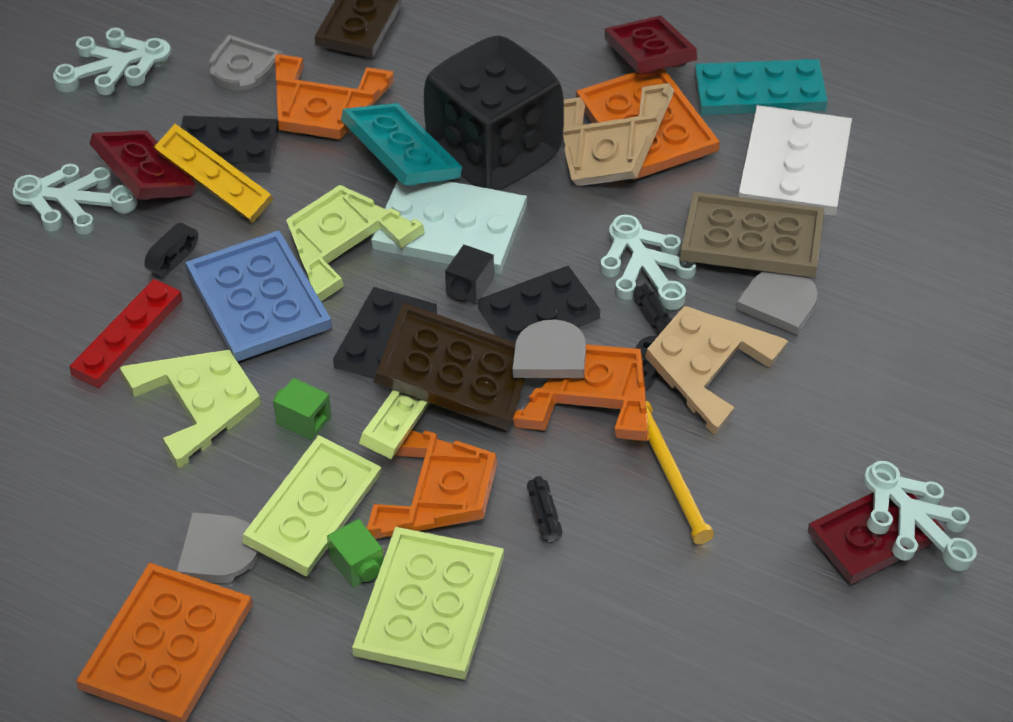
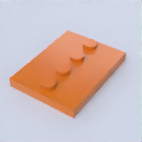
(681, 132)
(165, 643)

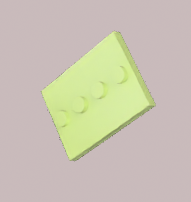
(429, 603)

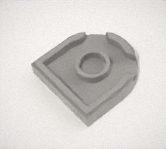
(241, 64)
(780, 300)
(550, 351)
(215, 548)

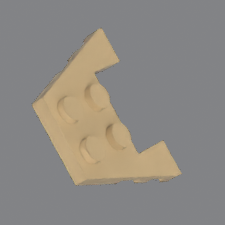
(614, 147)
(695, 351)

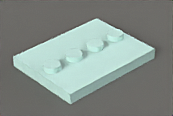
(454, 217)

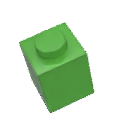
(302, 408)
(355, 553)

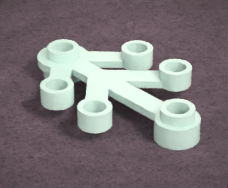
(148, 54)
(35, 192)
(628, 232)
(886, 483)

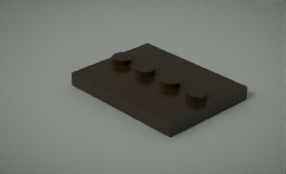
(451, 366)

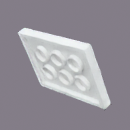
(796, 158)

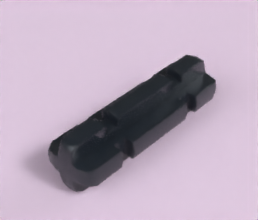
(652, 307)
(544, 509)

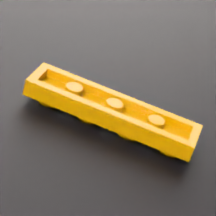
(213, 173)

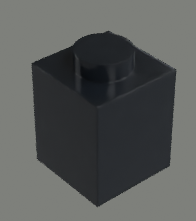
(469, 274)

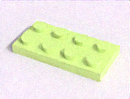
(311, 504)

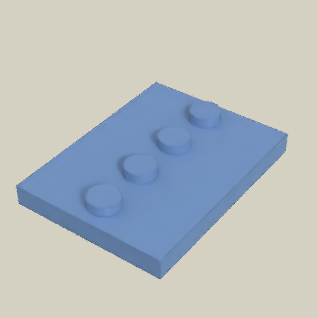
(258, 295)

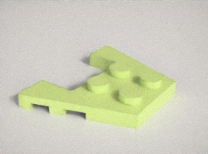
(336, 225)
(209, 389)

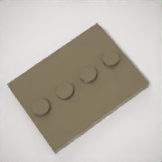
(753, 234)

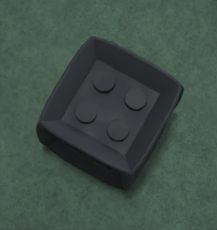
(495, 111)

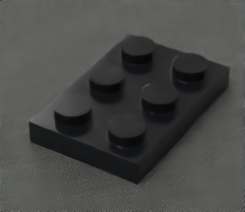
(241, 142)
(546, 297)
(371, 330)

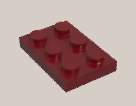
(651, 44)
(139, 165)
(853, 546)

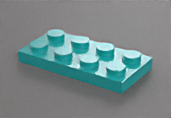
(774, 83)
(401, 144)

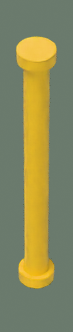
(701, 532)

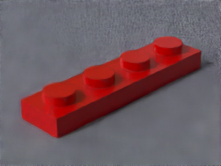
(125, 333)

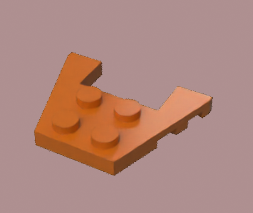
(318, 107)
(610, 381)
(450, 487)

